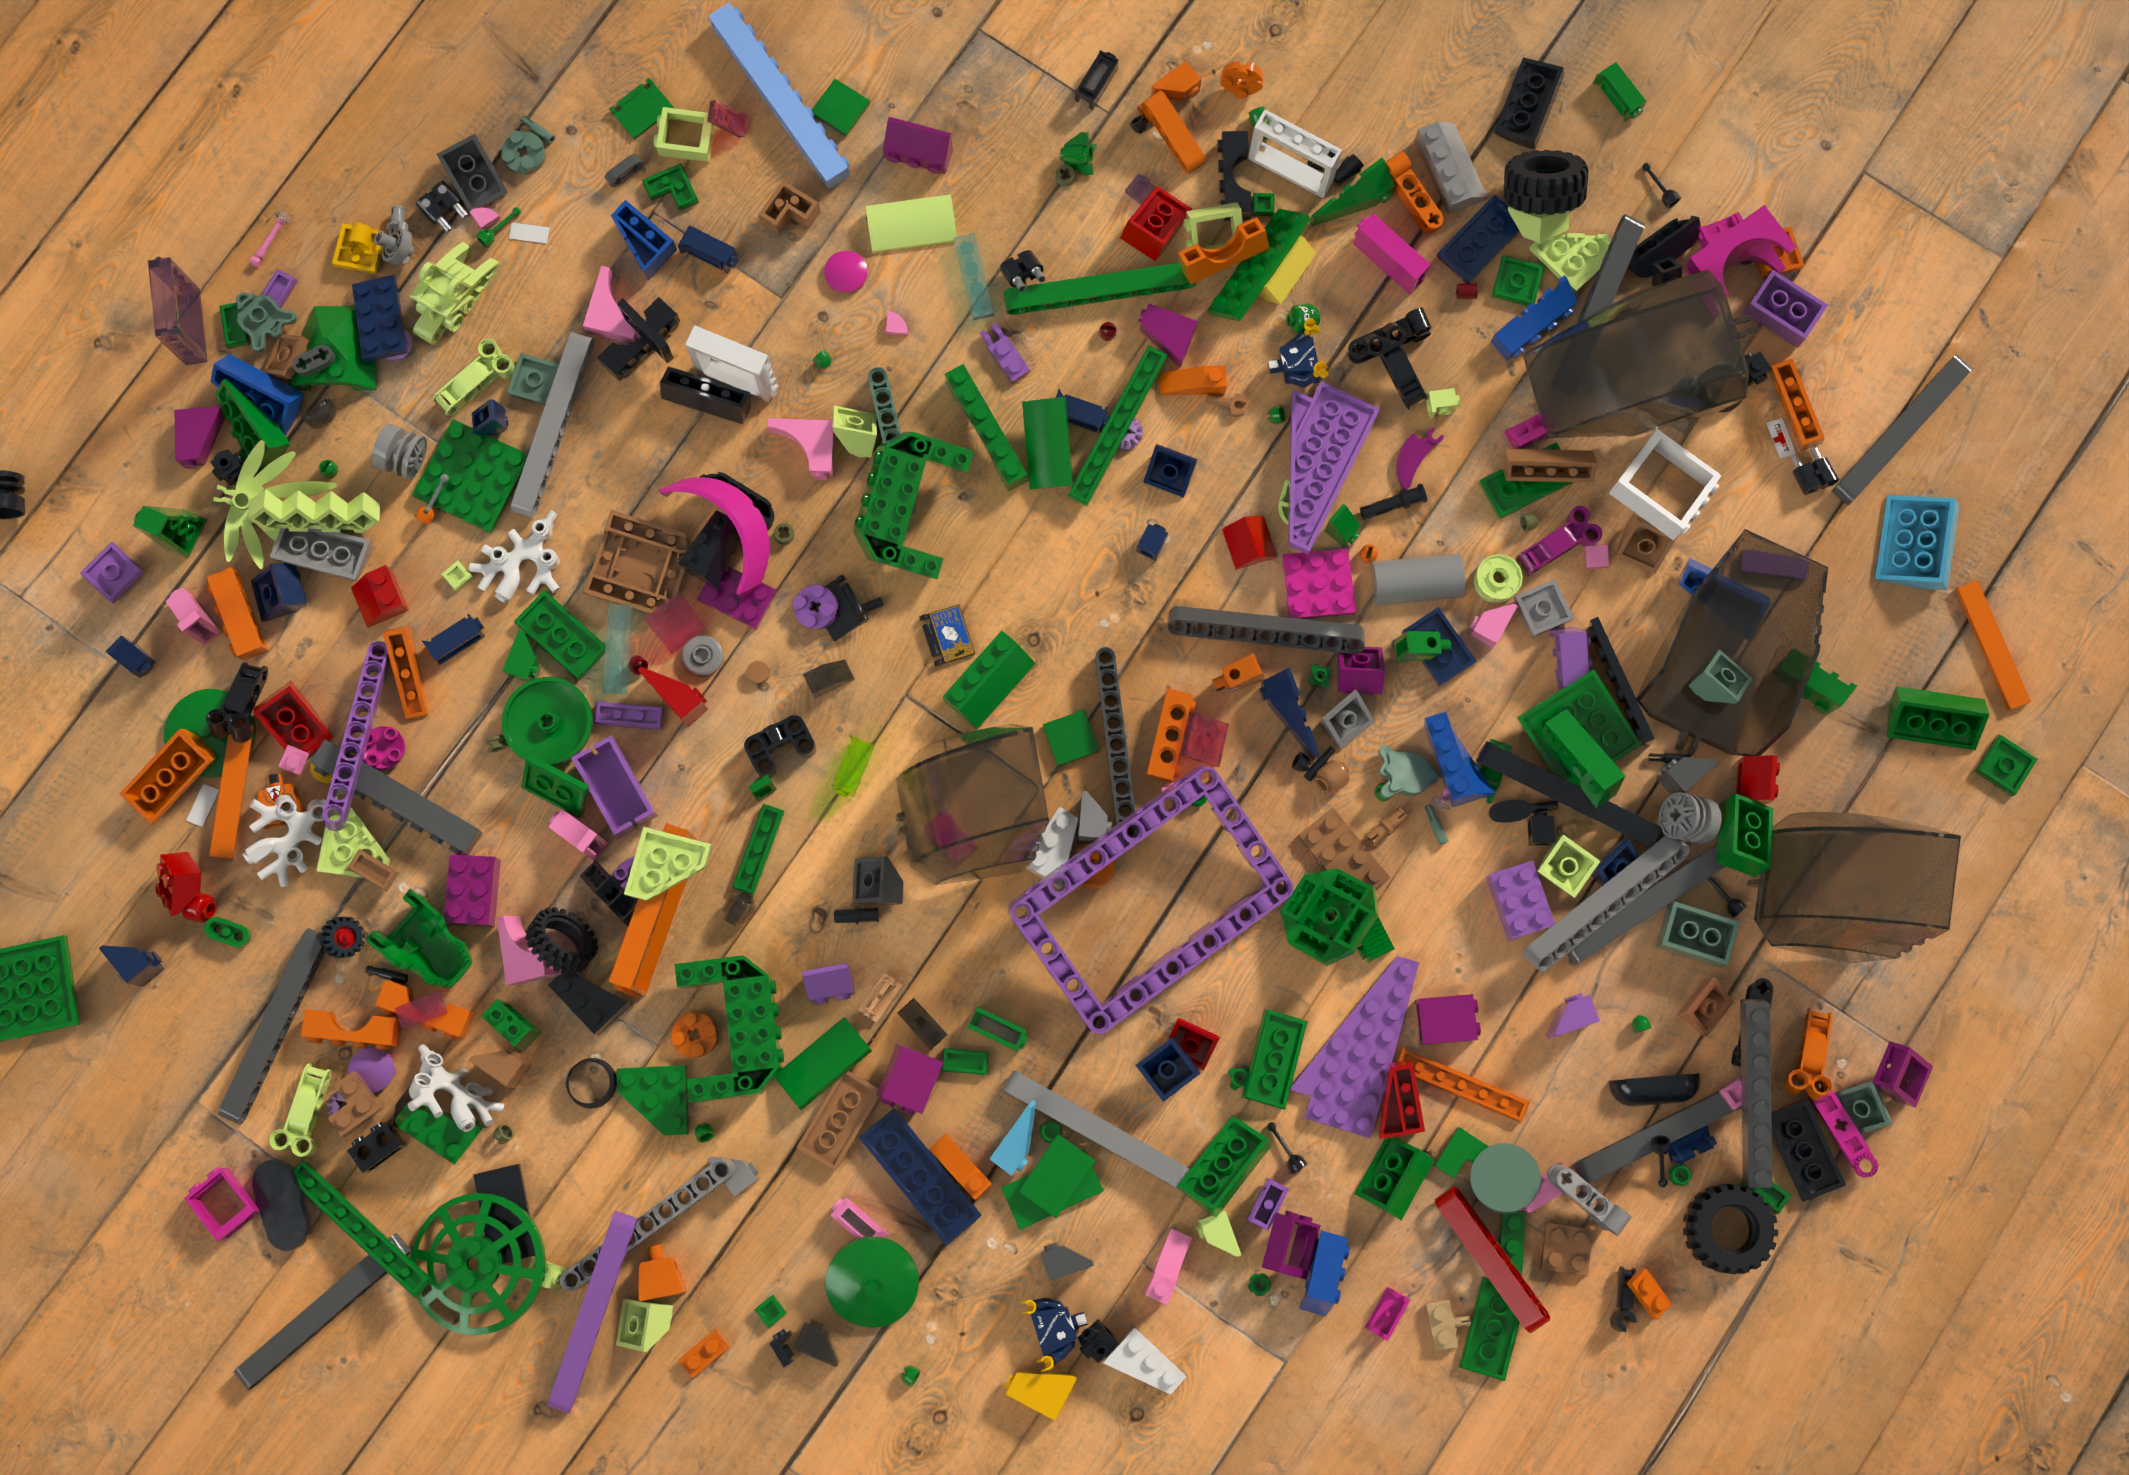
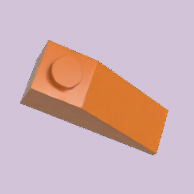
(1194, 381)
(960, 1166)

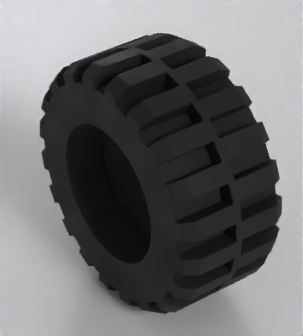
(1545, 182)
(1760, 1229)

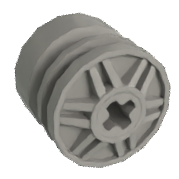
(399, 451)
(1690, 818)

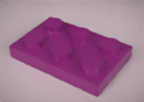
(746, 610)

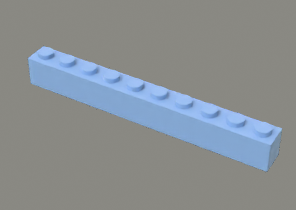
(779, 96)

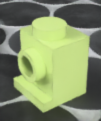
(1442, 402)

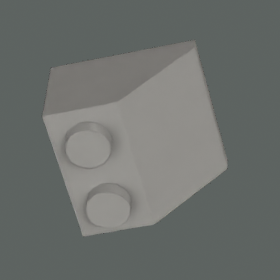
(1092, 820)

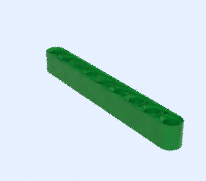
(1096, 289)

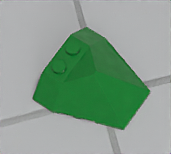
(338, 330)

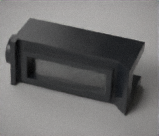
(1097, 78)

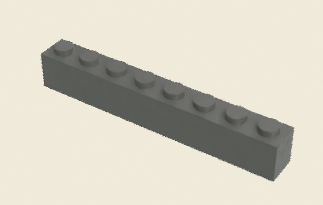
(402, 802)
(1756, 1093)

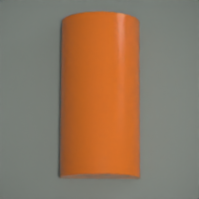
(168, 775)

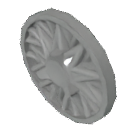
(702, 655)

